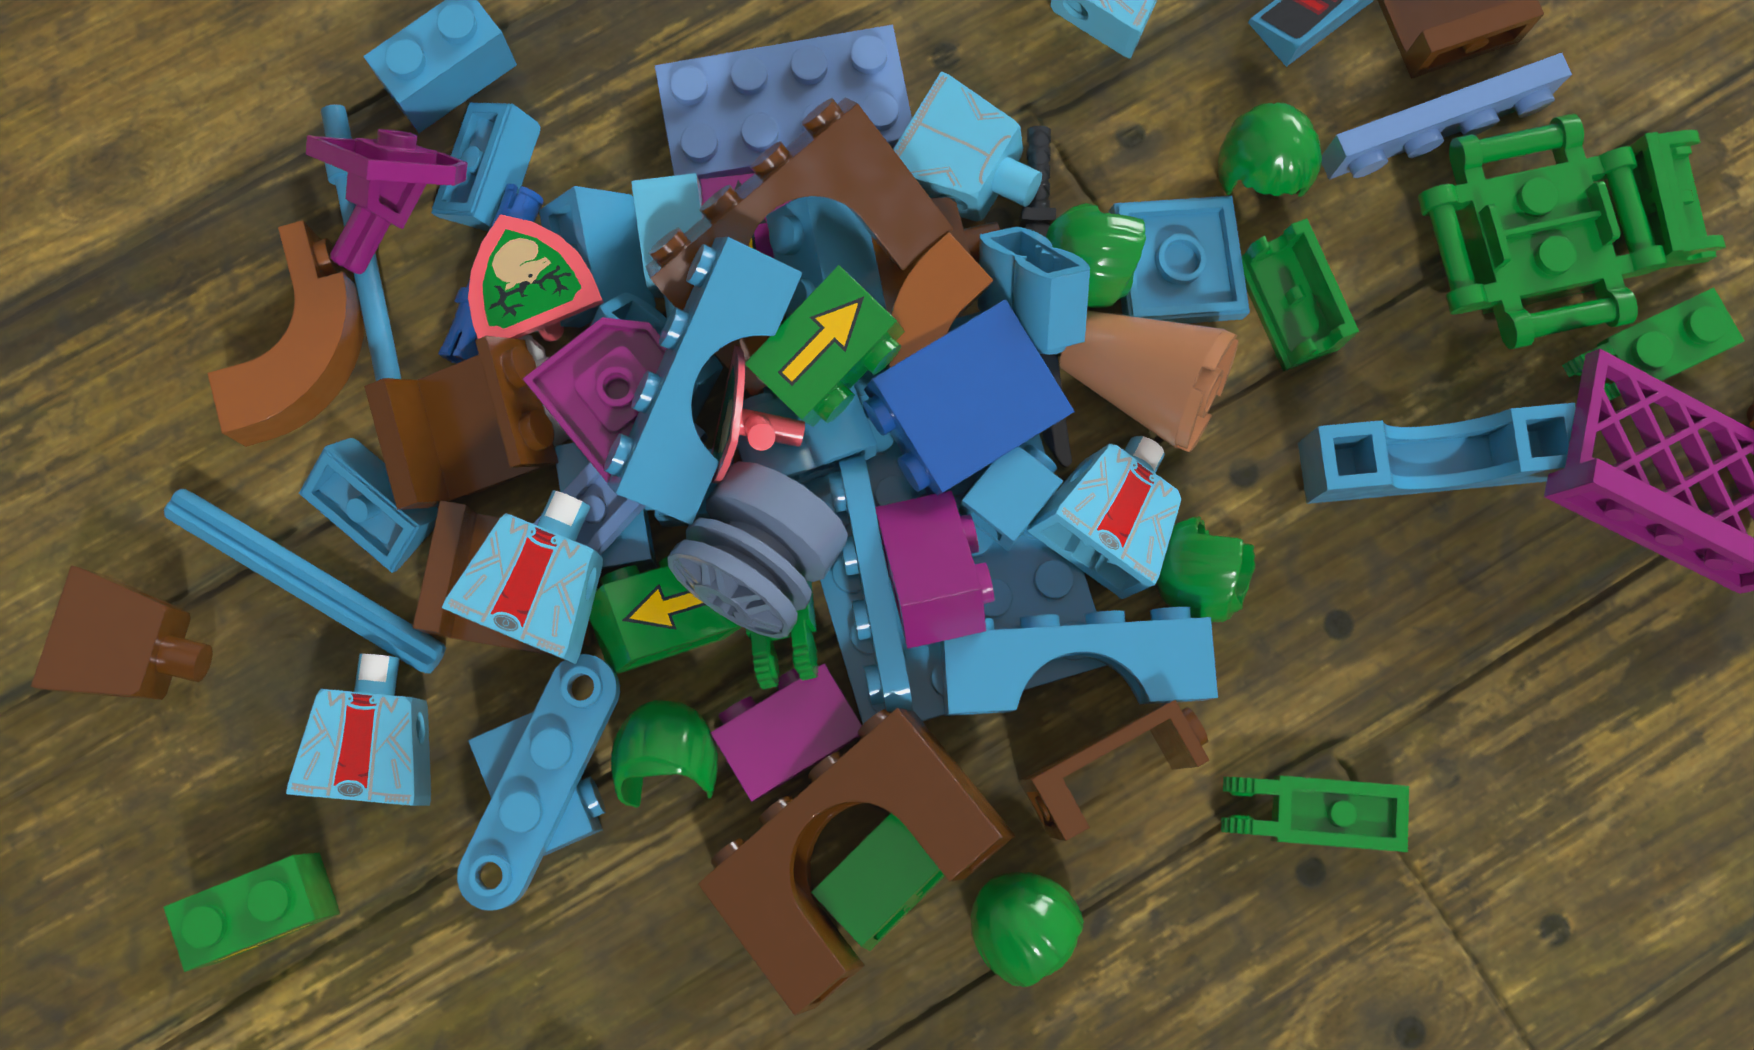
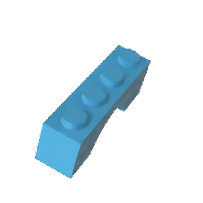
(732, 298)
(1475, 453)
(1156, 658)

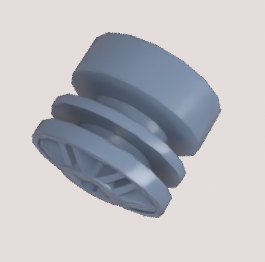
(758, 549)

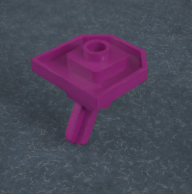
(384, 185)
(593, 383)

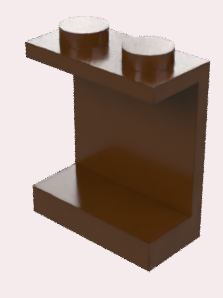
(1452, 31)
(462, 426)
(454, 543)
(1175, 731)

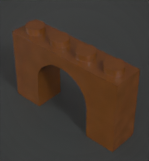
(835, 159)
(767, 883)

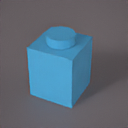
(1011, 494)

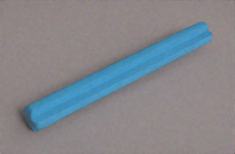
(304, 581)

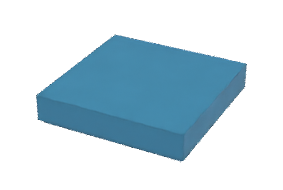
(1188, 262)

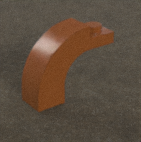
(936, 294)
(311, 358)

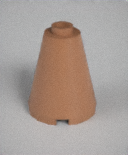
(1154, 371)

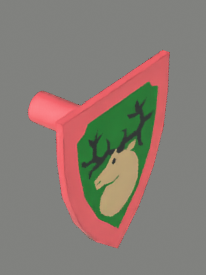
(527, 282)
(759, 427)

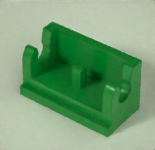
(1672, 198)
(1297, 296)
(878, 883)

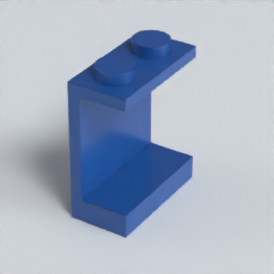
(965, 400)

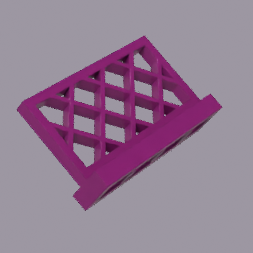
(1623, 498)

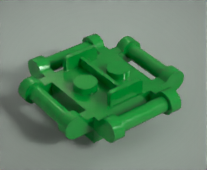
(1541, 232)

